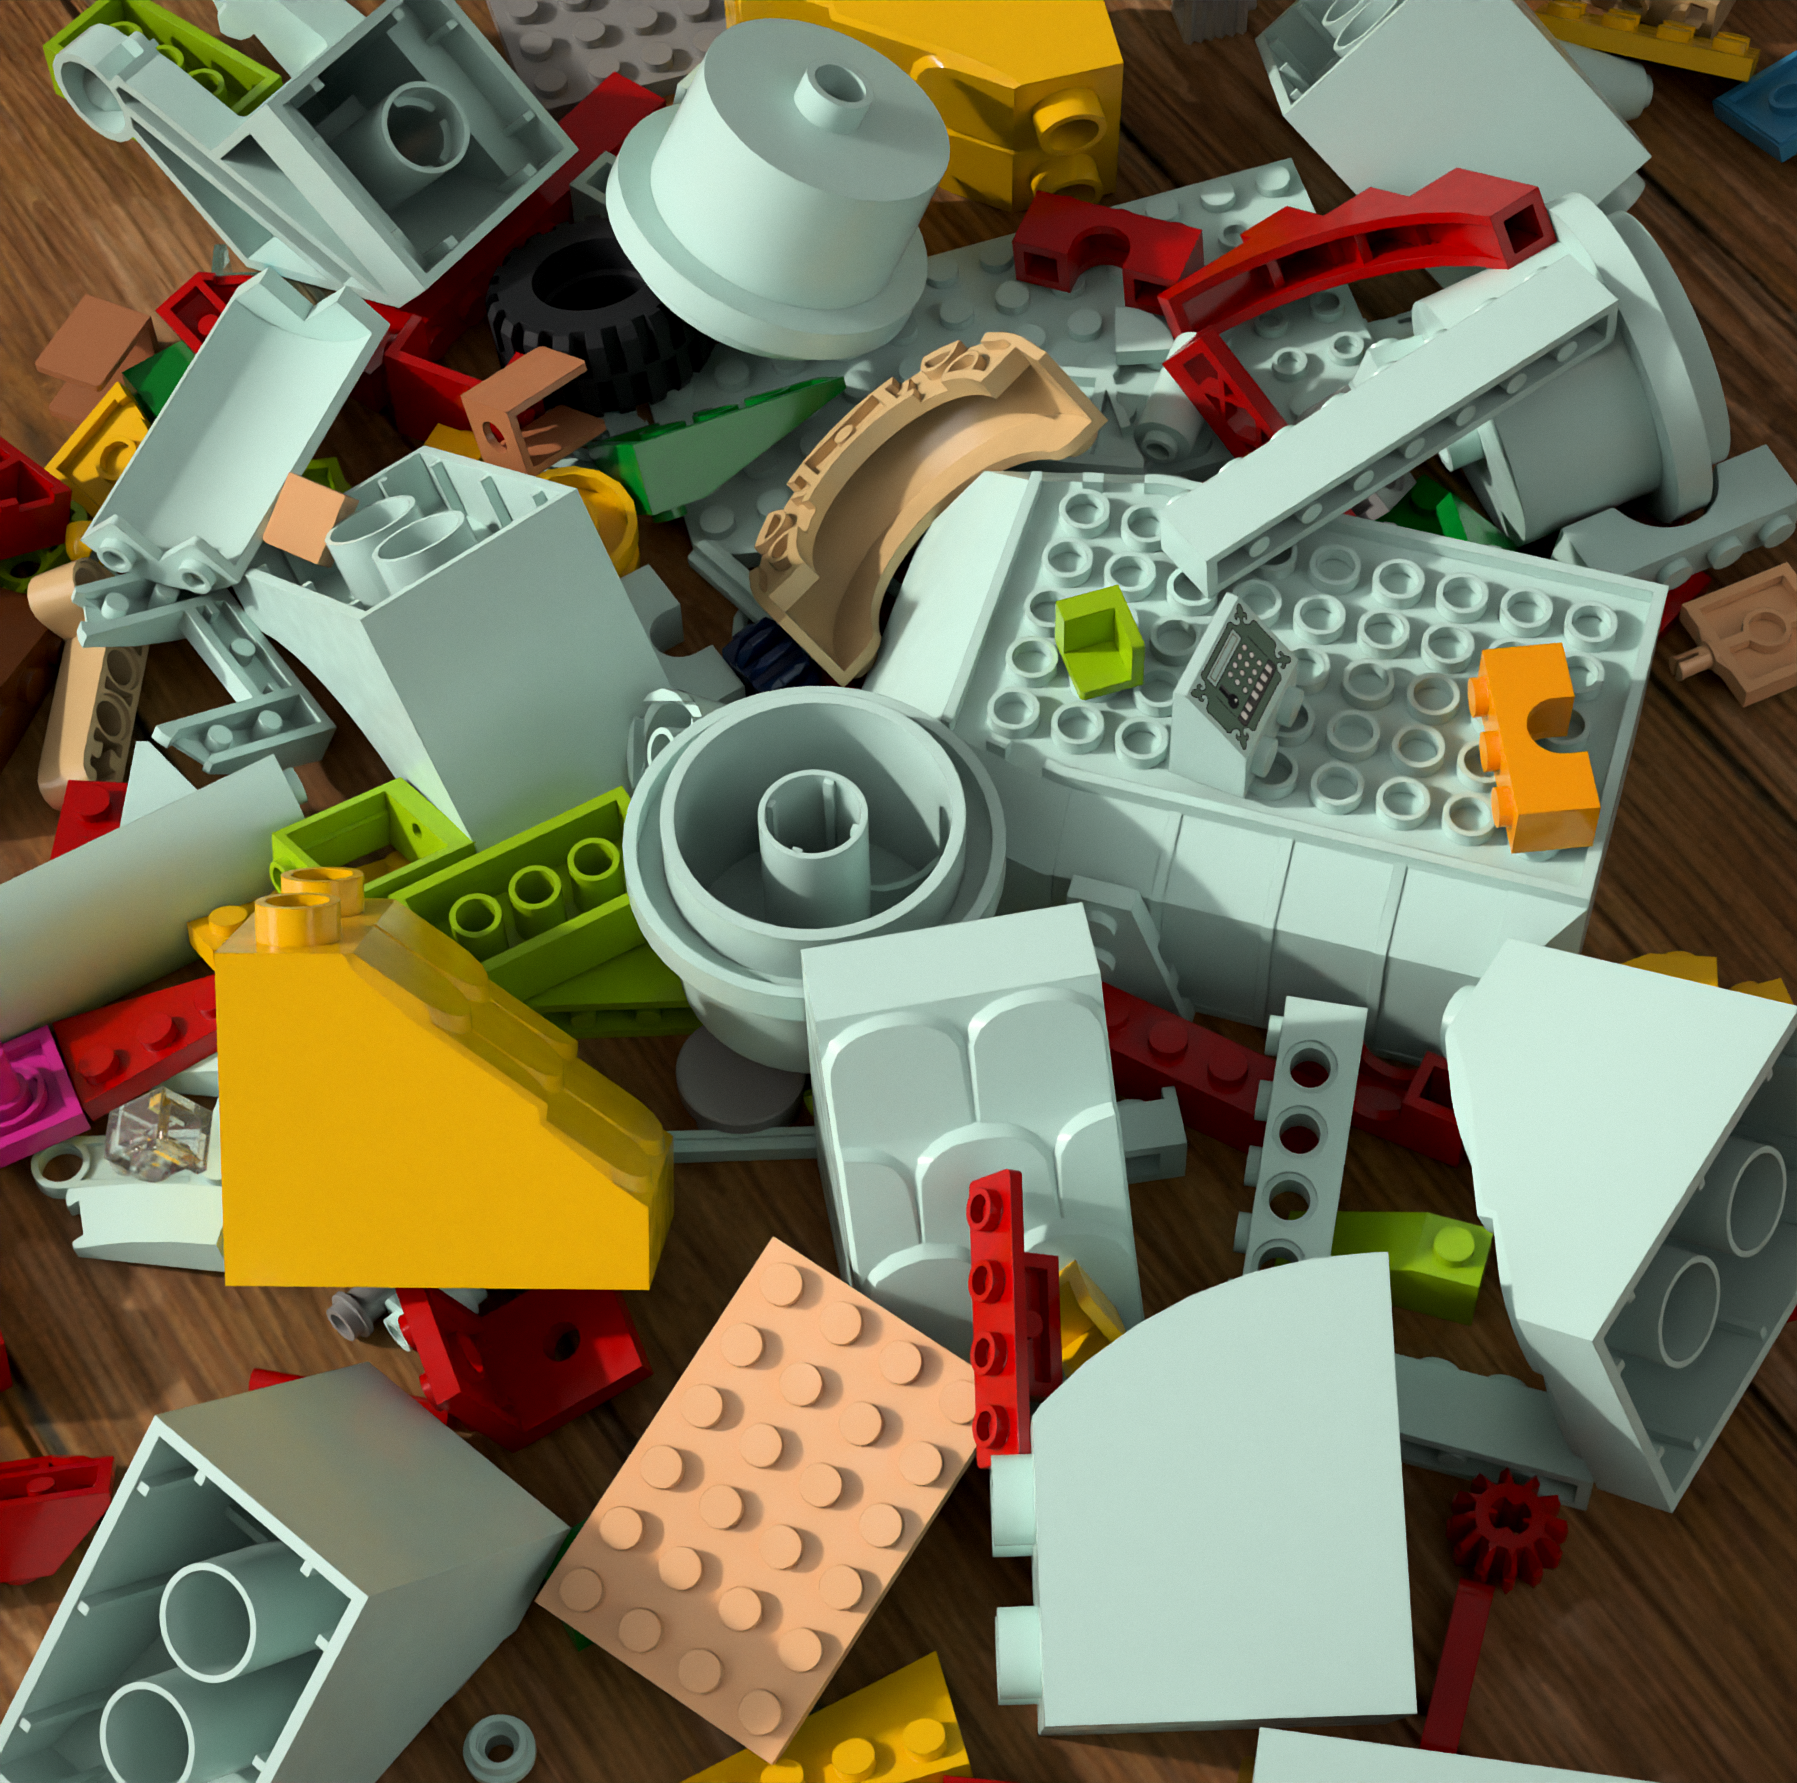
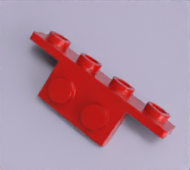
(1014, 1318)

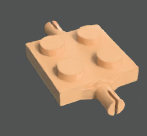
(1745, 635)

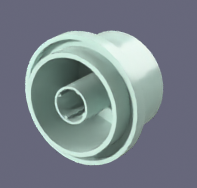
(784, 193)
(1617, 426)
(799, 831)

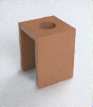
(92, 352)
(515, 390)

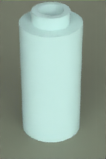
(1169, 418)

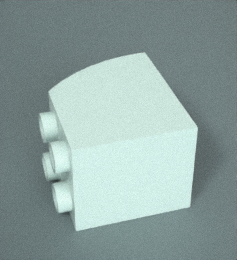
(1217, 1518)

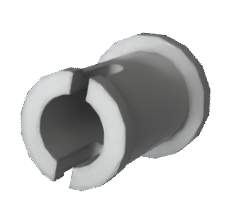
(358, 1310)

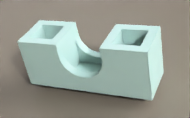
(661, 618)

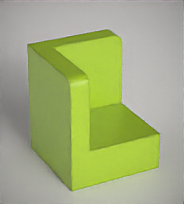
(1099, 642)

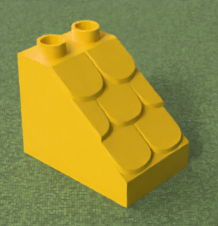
(1017, 82)
(415, 1115)

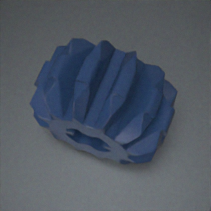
(768, 659)

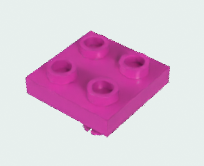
(35, 1097)

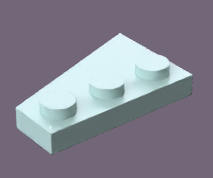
(1128, 944)

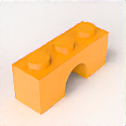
(1540, 794)

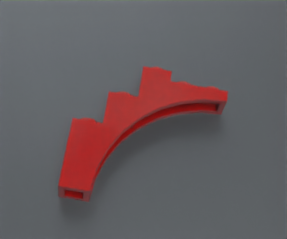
(1296, 253)

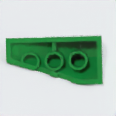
(683, 463)

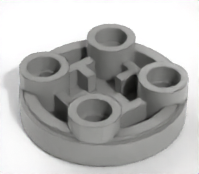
(732, 1091)

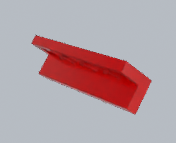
(1225, 394)

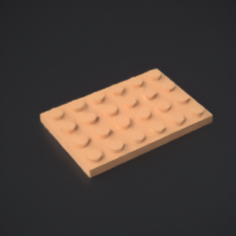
(771, 1501)

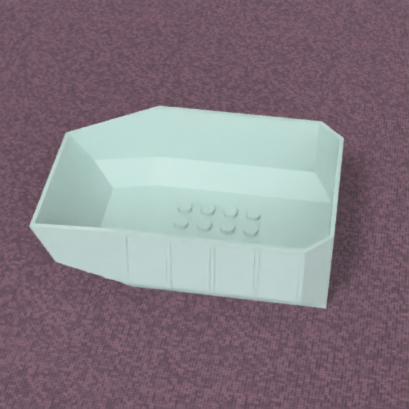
(1371, 841)

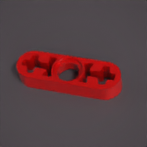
(1457, 1666)

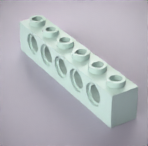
(1334, 1039)

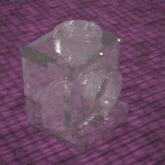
(150, 1147)

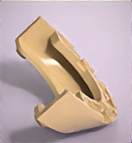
(893, 472)

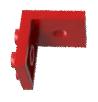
(503, 1368)

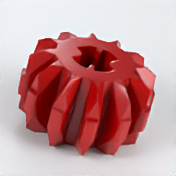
(1513, 1510)

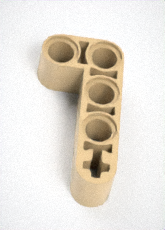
(93, 691)

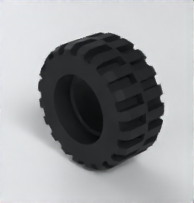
(590, 302)

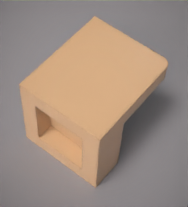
(305, 517)

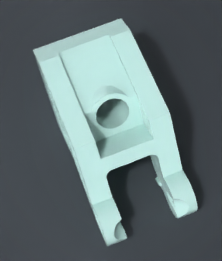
(363, 166)

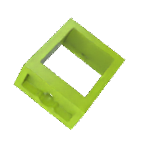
(366, 823)

